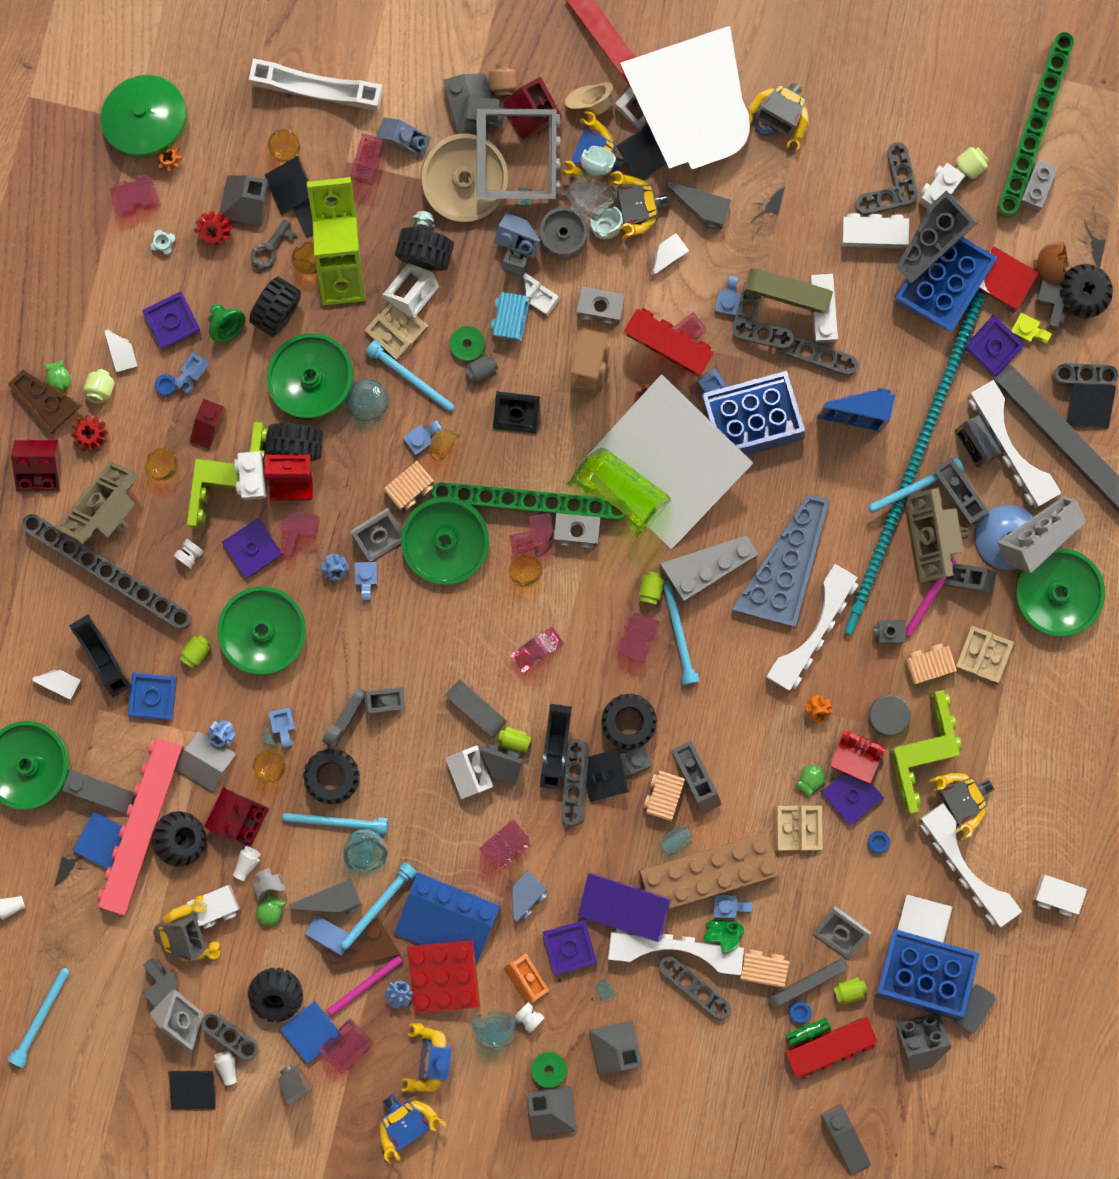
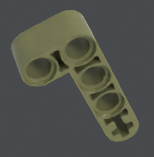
(787, 290)

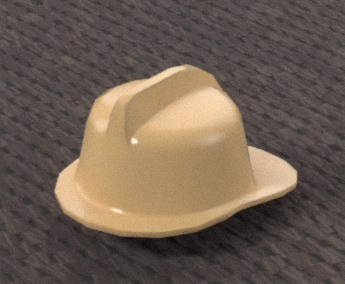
(592, 98)

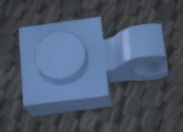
(728, 300)
(192, 369)
(420, 439)
(366, 576)
(282, 723)
(727, 906)

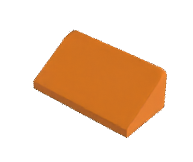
(526, 979)

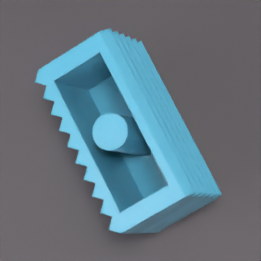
(510, 316)

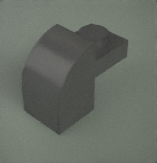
(1049, 296)
(164, 984)

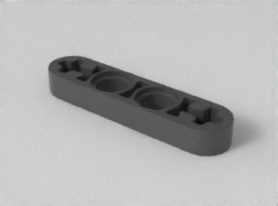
(815, 358)
(571, 782)
(808, 982)
(696, 984)

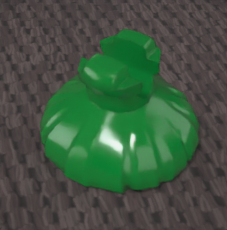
(225, 323)

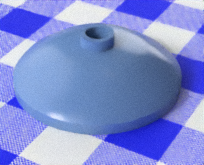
(994, 528)

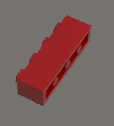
(668, 342)
(830, 1047)

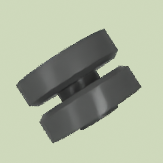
(572, 224)

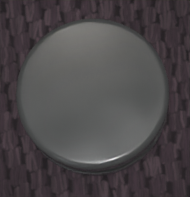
(889, 715)

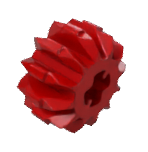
(211, 236)
(83, 439)

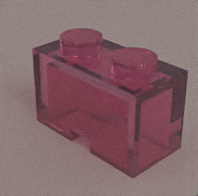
(367, 159)
(134, 195)
(638, 632)
(346, 1047)

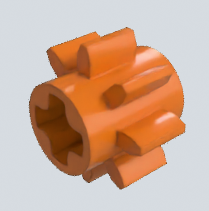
(169, 165)
(818, 709)

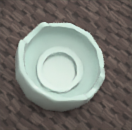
(597, 160)
(608, 224)

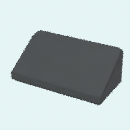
(977, 1008)

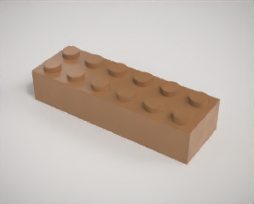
(590, 362)
(713, 870)

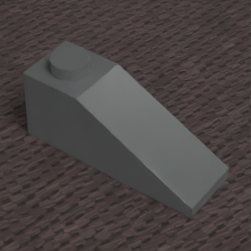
(704, 206)
(961, 492)
(971, 578)
(696, 777)
(98, 791)
(334, 899)
(293, 1083)
(846, 1138)

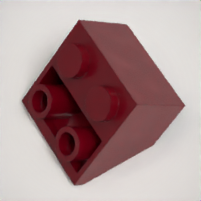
(531, 96)
(36, 465)
(236, 817)

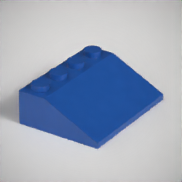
(947, 285)
(864, 410)
(756, 413)
(445, 914)
(927, 975)

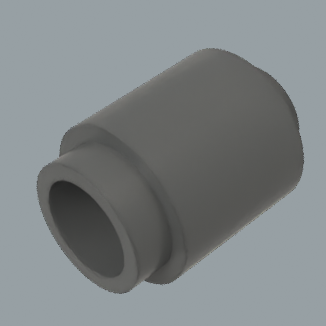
(482, 369)

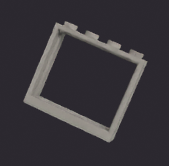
(553, 162)

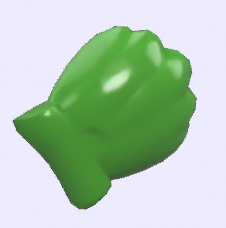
(58, 375)
(811, 779)
(270, 910)

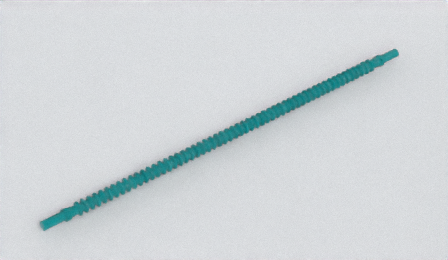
(857, 609)

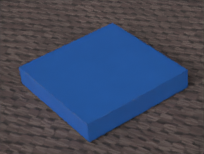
(152, 696)
(99, 840)
(310, 1031)

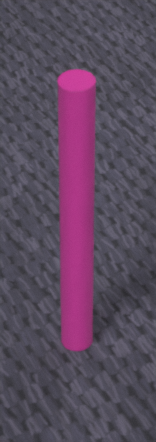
(925, 604)
(361, 988)

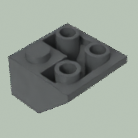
(245, 199)
(501, 765)
(923, 1041)
(616, 1047)
(551, 1111)

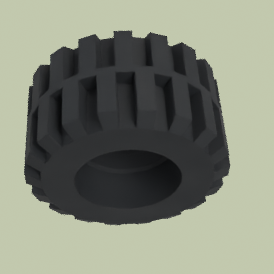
(424, 248)
(275, 306)
(294, 440)
(635, 702)
(312, 770)

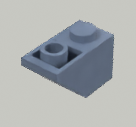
(403, 136)
(517, 235)
(525, 894)

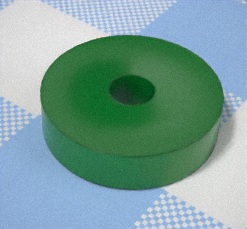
(467, 333)
(545, 1079)

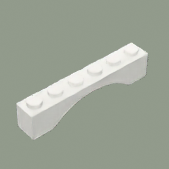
(291, 81)
(1036, 483)
(835, 589)
(942, 827)
(630, 946)

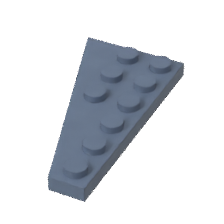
(782, 578)

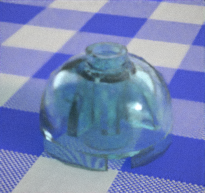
(367, 400)
(365, 850)
(494, 1031)

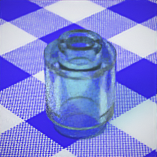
(676, 840)

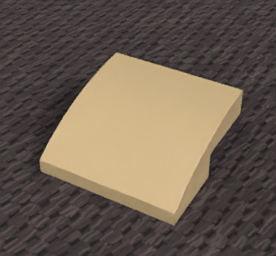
(395, 330)
(985, 654)
(798, 828)

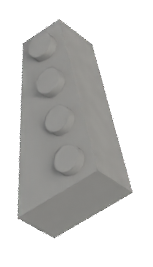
(1042, 534)
(703, 568)

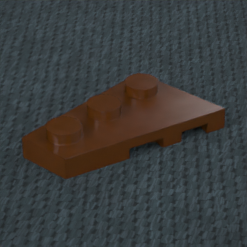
(43, 400)
(370, 945)

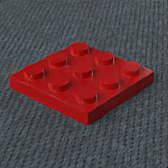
(443, 976)

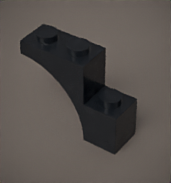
(101, 655)
(555, 746)

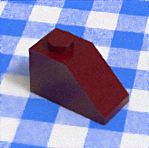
(207, 424)

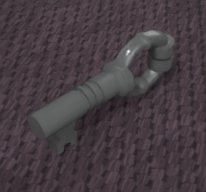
(283, 229)

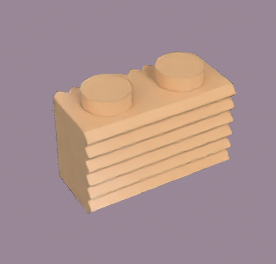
(409, 486)
(930, 664)
(664, 795)
(764, 969)

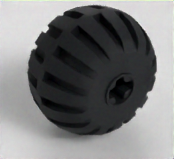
(1081, 303)
(191, 843)
(275, 994)

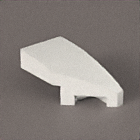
(667, 253)
(539, 296)
(121, 351)
(58, 682)

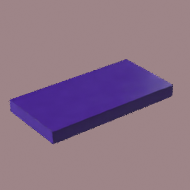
(624, 907)

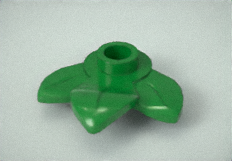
(725, 933)

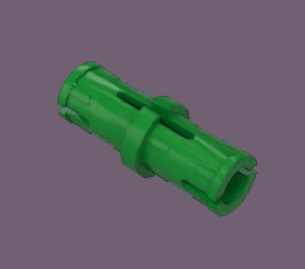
(808, 1032)

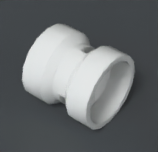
(192, 549)
(529, 1017)

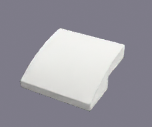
(925, 918)

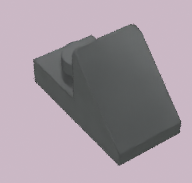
(474, 103)
(515, 263)
(384, 700)
(635, 760)

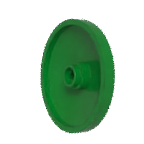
(143, 116)
(310, 376)
(445, 540)
(1061, 594)
(261, 630)
(31, 765)

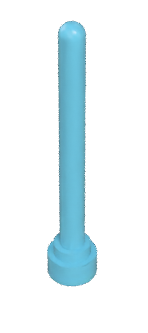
(376, 351)
(908, 490)
(688, 674)
(379, 825)
(405, 873)
(19, 1056)

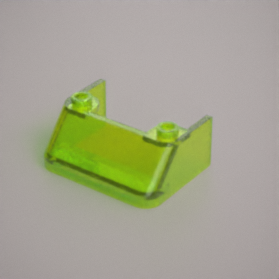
(622, 488)

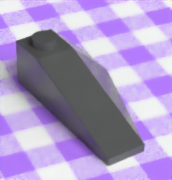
(457, 90)
(939, 231)

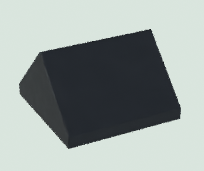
(516, 412)
(978, 440)

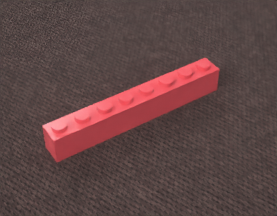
(140, 826)

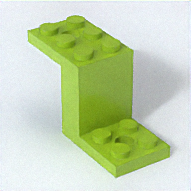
(336, 241)
(218, 475)
(925, 751)

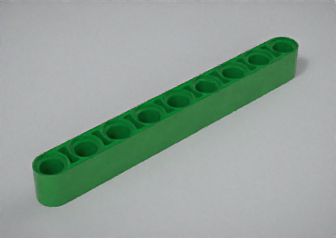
(1039, 115)
(520, 495)

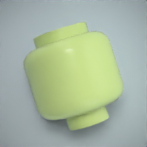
(972, 163)
(98, 386)

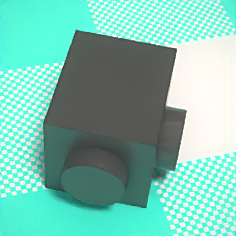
(890, 631)

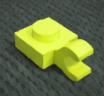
(1027, 328)

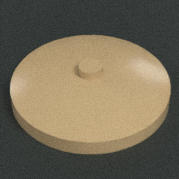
(450, 178)

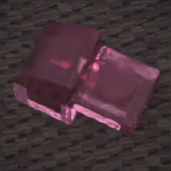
(298, 525)
(539, 539)
(537, 649)

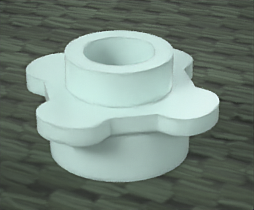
(423, 220)
(159, 236)

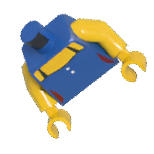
(593, 135)
(433, 1062)
(405, 1124)

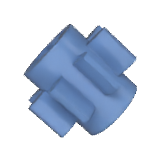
(334, 567)
(221, 733)
(398, 994)

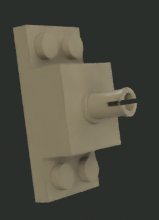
(101, 506)
(934, 534)

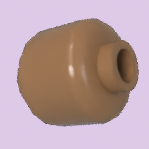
(502, 80)

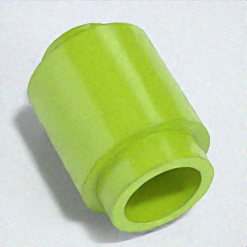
(651, 588)
(195, 651)
(514, 740)
(851, 991)

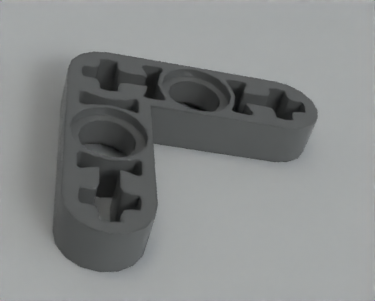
(895, 192)
(750, 322)
(336, 731)

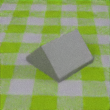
(378, 535)
(205, 761)
(841, 932)
(178, 1019)

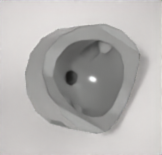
(266, 883)

